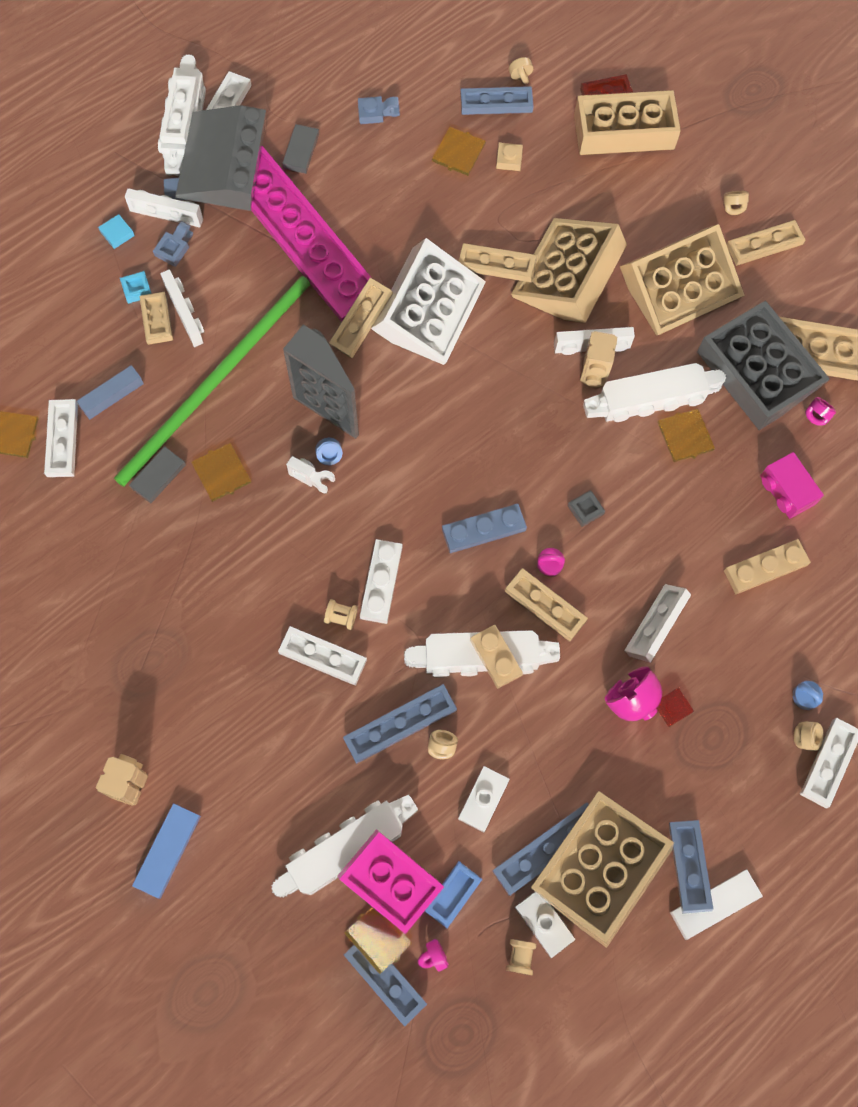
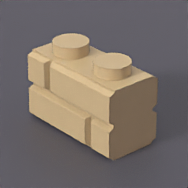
(598, 359)
(122, 779)

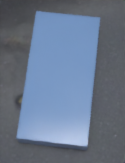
(454, 895)

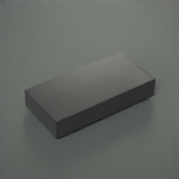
(300, 148)
(157, 475)

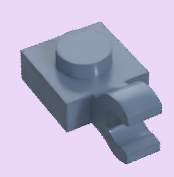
(373, 109)
(173, 247)

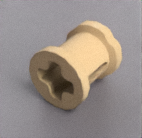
(333, 608)
(521, 957)

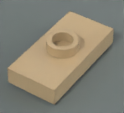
(156, 318)

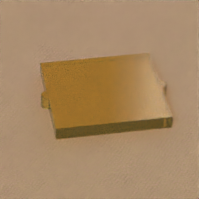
(458, 151)
(17, 433)
(686, 435)
(221, 472)
(378, 939)

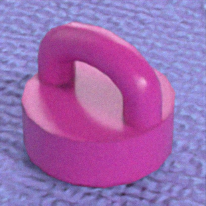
(823, 409)
(550, 561)
(436, 954)

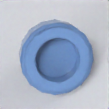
(328, 451)
(807, 695)

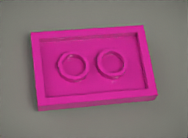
(390, 881)

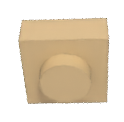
(509, 156)

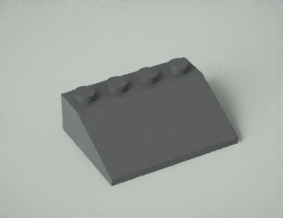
(222, 156)
(762, 364)
(320, 380)

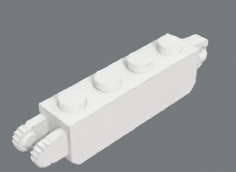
(173, 152)
(654, 392)
(455, 653)
(322, 864)

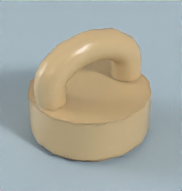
(521, 69)
(735, 198)
(808, 735)
(442, 744)

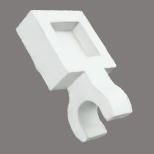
(305, 472)

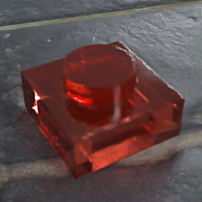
(674, 707)

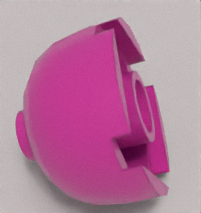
(636, 697)

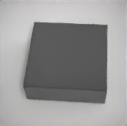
(586, 508)

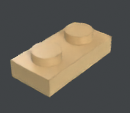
(496, 656)

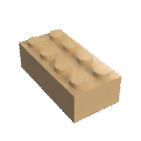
(626, 122)

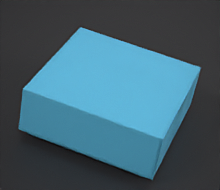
(116, 231)
(135, 286)

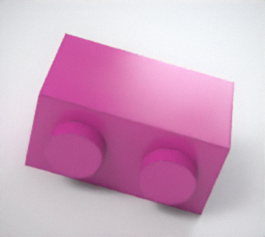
(791, 485)

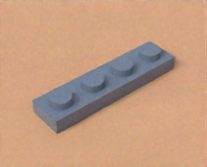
(399, 723)
(535, 856)

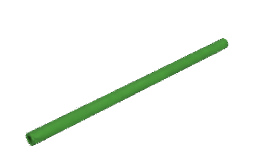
(211, 382)

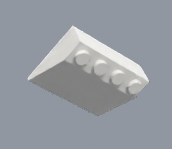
(429, 303)

